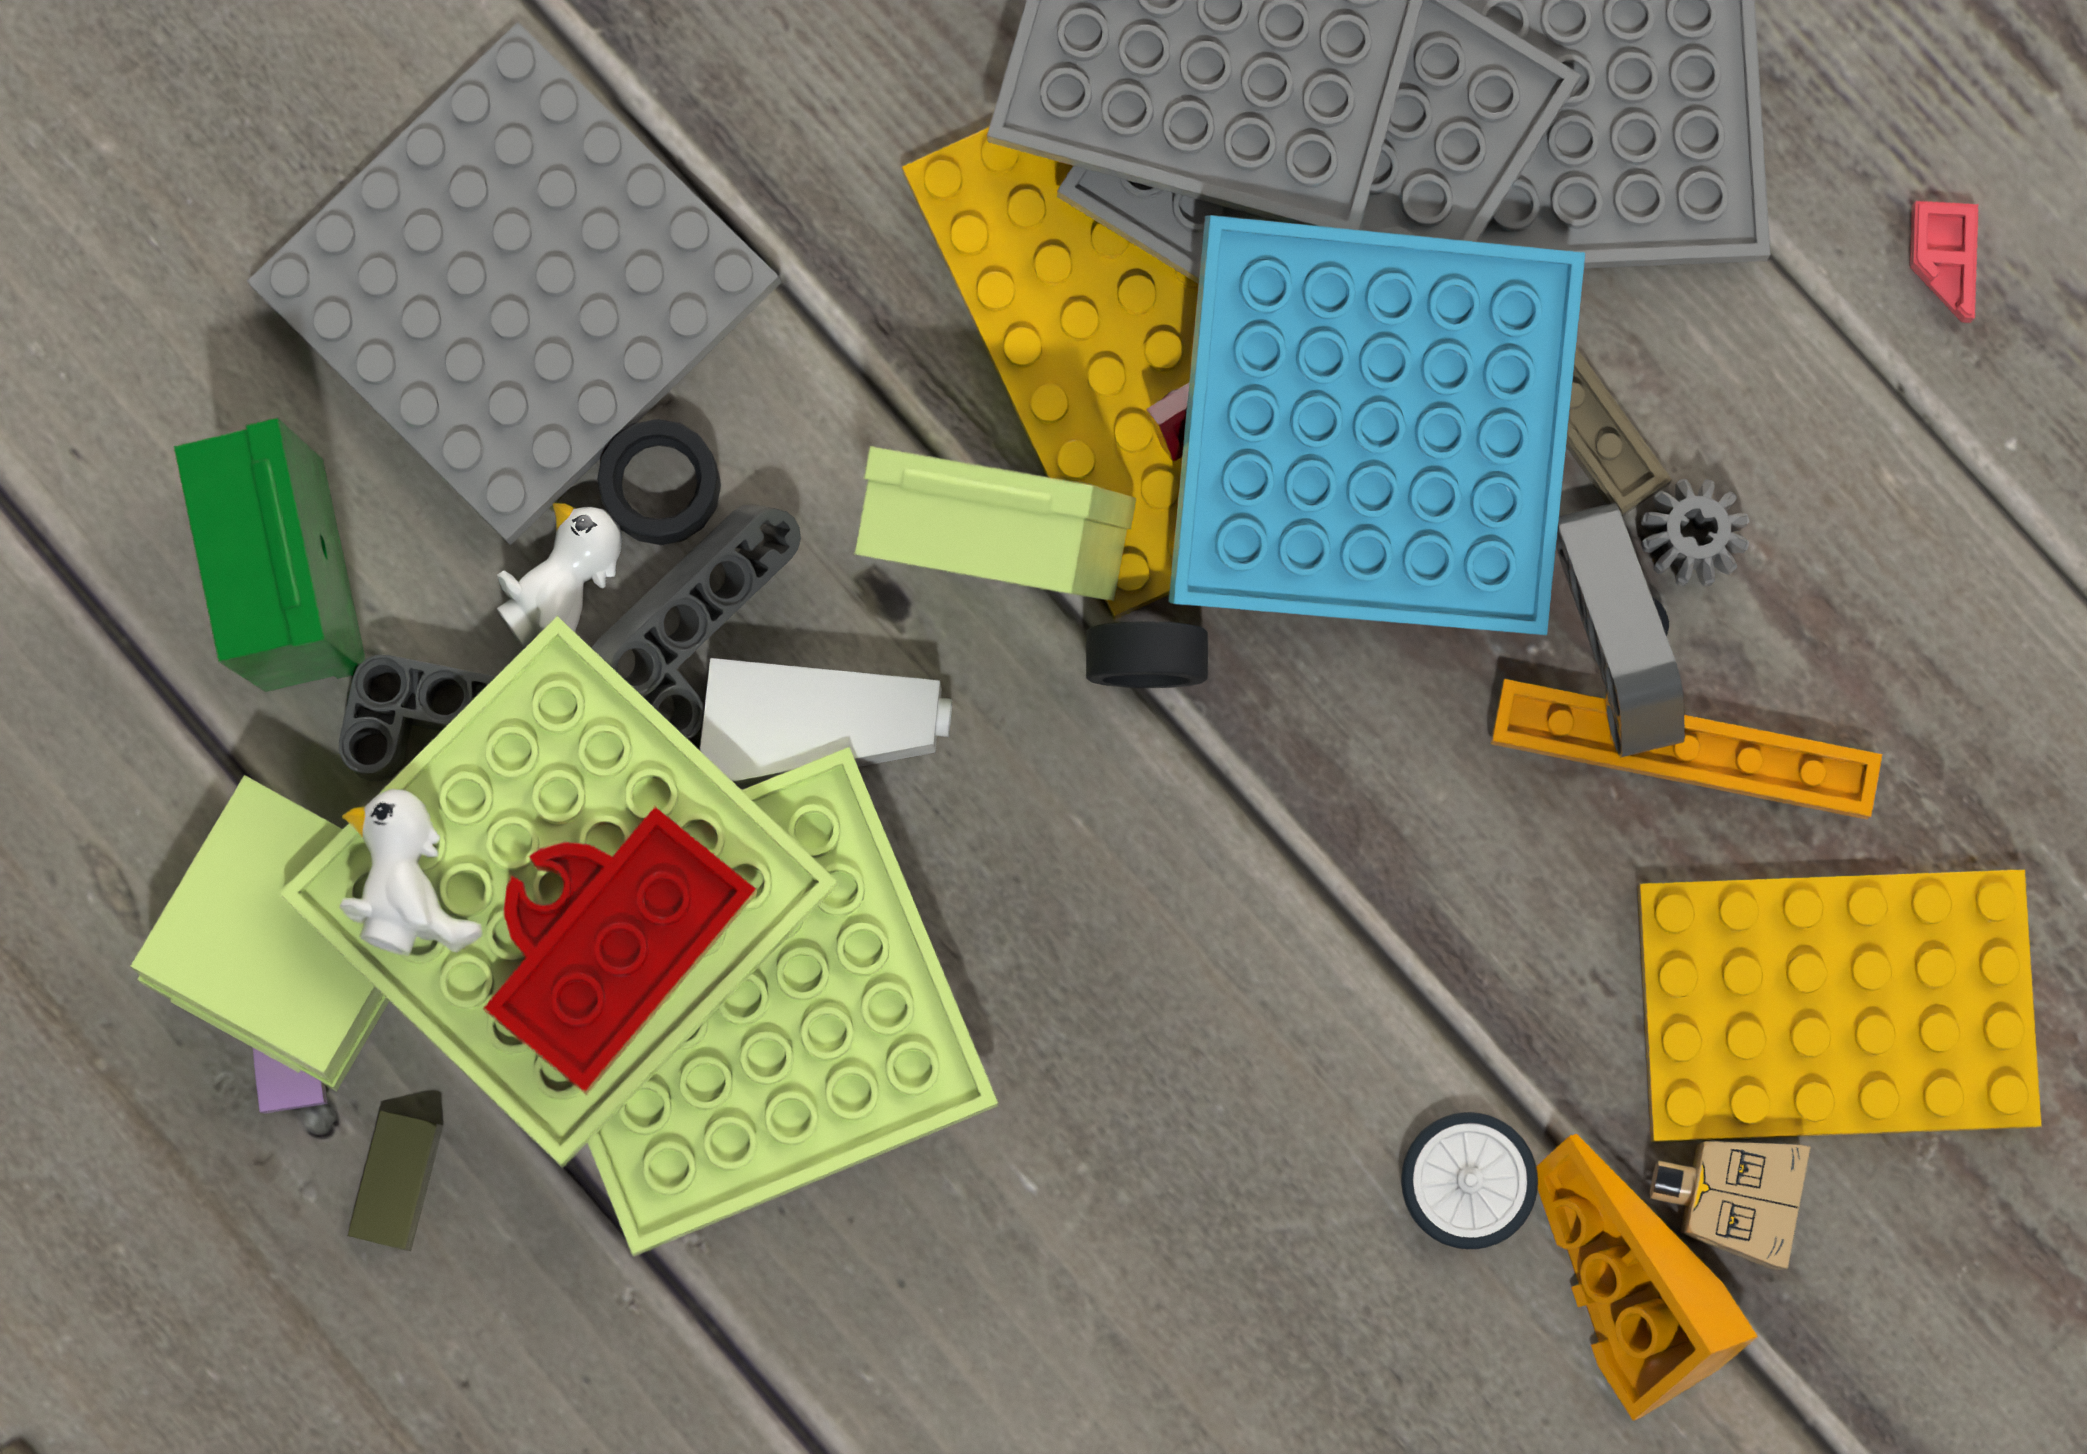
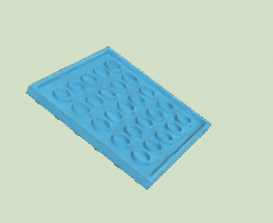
(1376, 426)

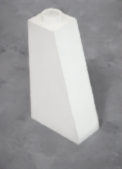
(784, 716)

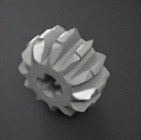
(1684, 551)

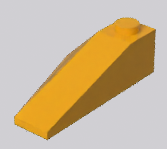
(1650, 1299)

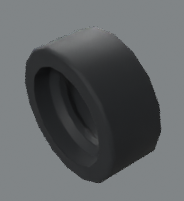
(648, 435)
(1147, 654)

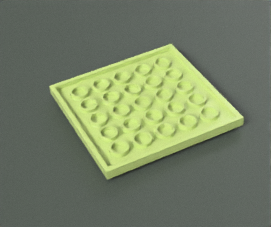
(535, 762)
(820, 1052)

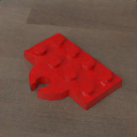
(611, 943)

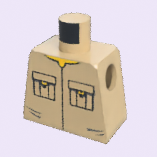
(1738, 1197)

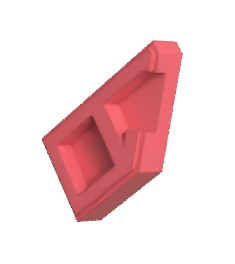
(1946, 253)

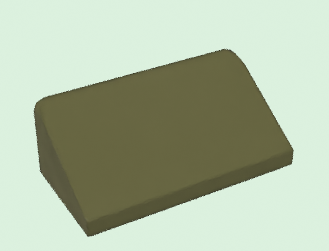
(395, 1180)

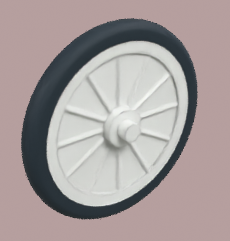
(1469, 1180)

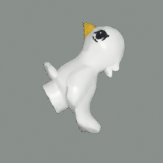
(583, 550)
(397, 894)

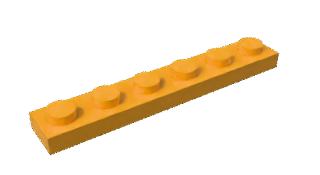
(1710, 757)

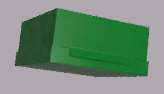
(270, 556)

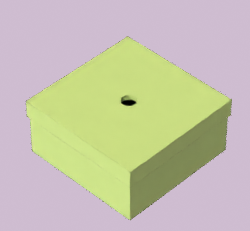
(993, 523)
(247, 956)

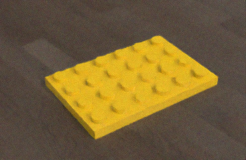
(1838, 1005)

